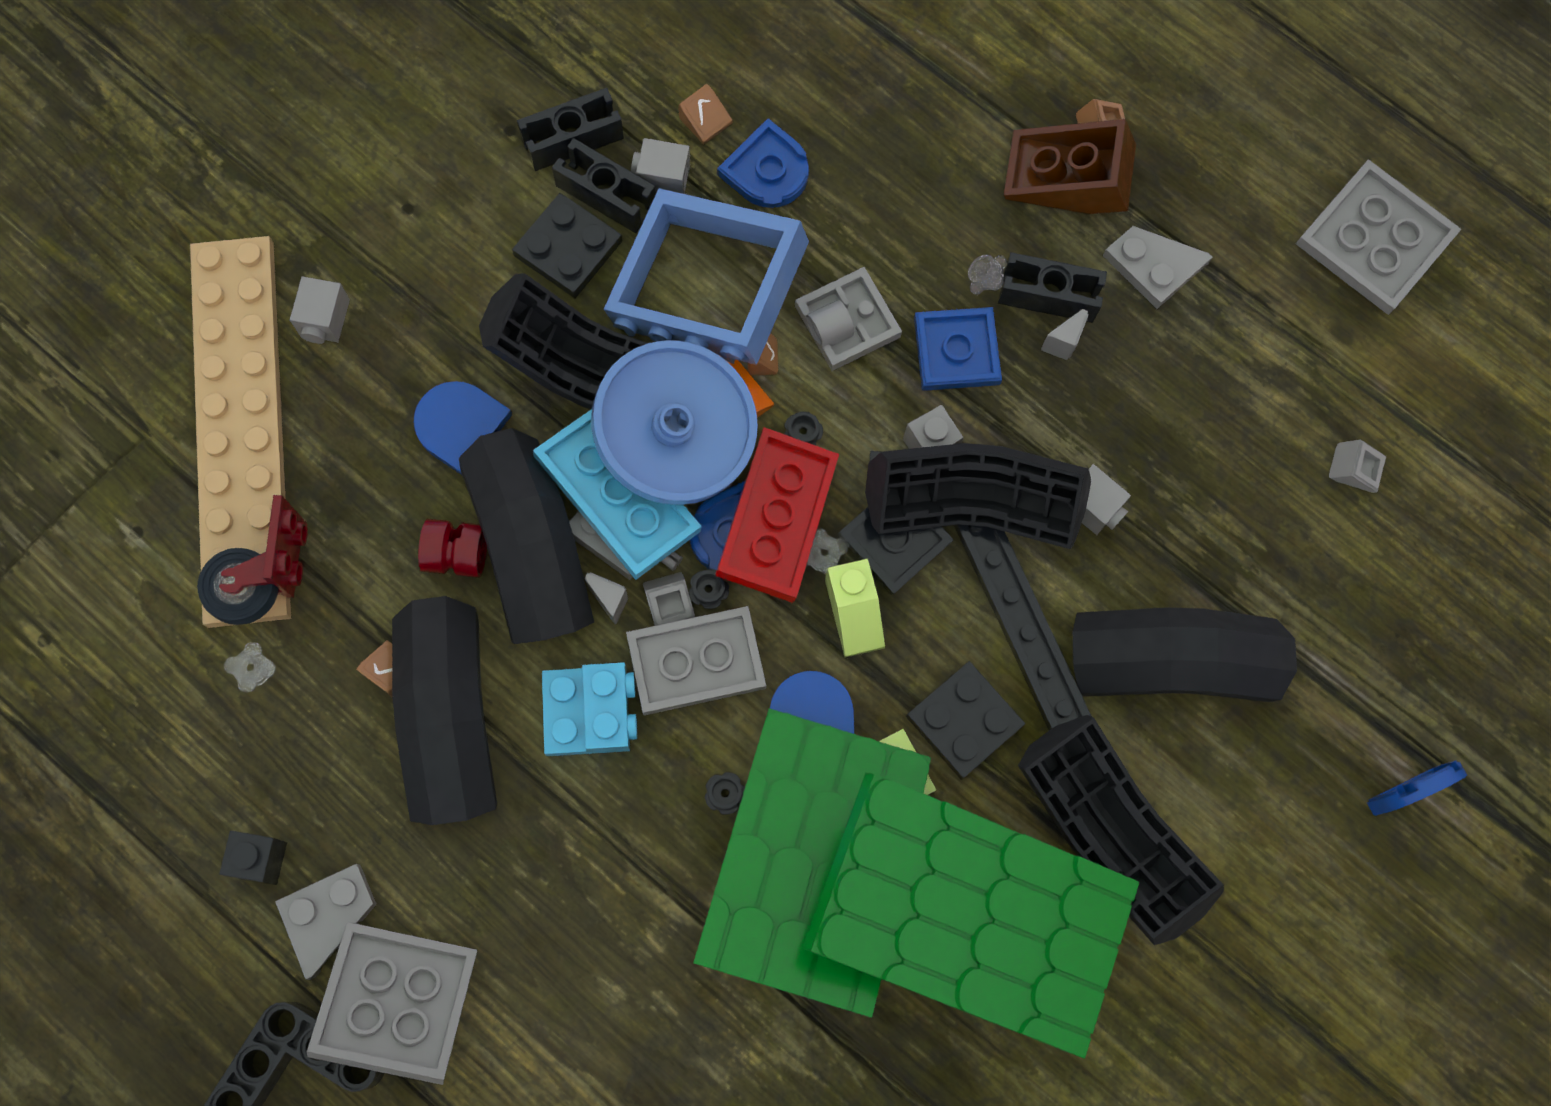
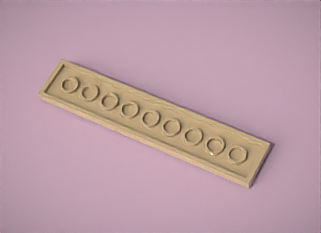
(237, 399)

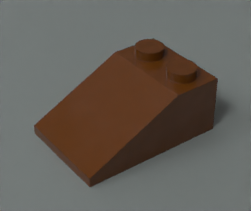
(1073, 166)

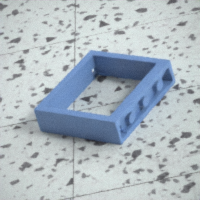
(720, 219)

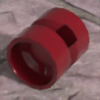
(452, 548)

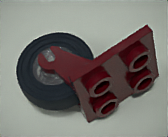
(243, 584)

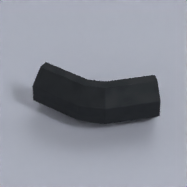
(551, 340)
(977, 488)
(526, 537)
(1182, 653)
(440, 711)
(1117, 827)

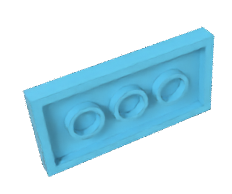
(631, 526)

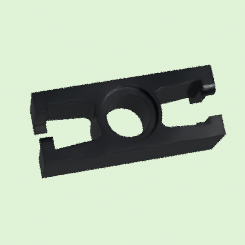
(574, 113)
(600, 171)
(1063, 275)

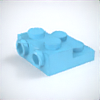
(588, 709)

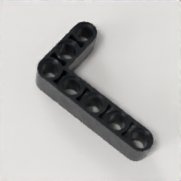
(280, 1051)

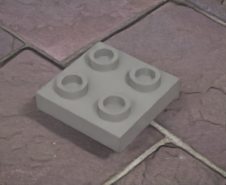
(848, 318)

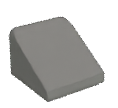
(1064, 338)
(1357, 465)
(608, 594)
(668, 599)

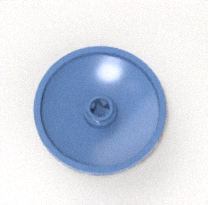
(674, 422)

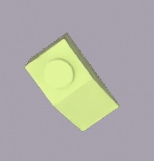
(855, 607)

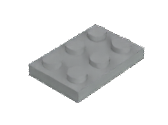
(696, 660)

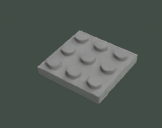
(1378, 237)
(393, 1003)

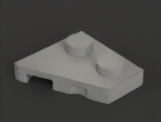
(1155, 263)
(319, 915)

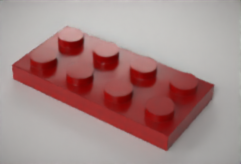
(777, 515)

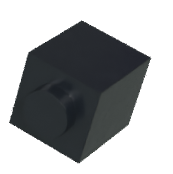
(253, 857)

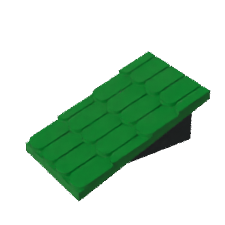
(783, 853)
(972, 915)

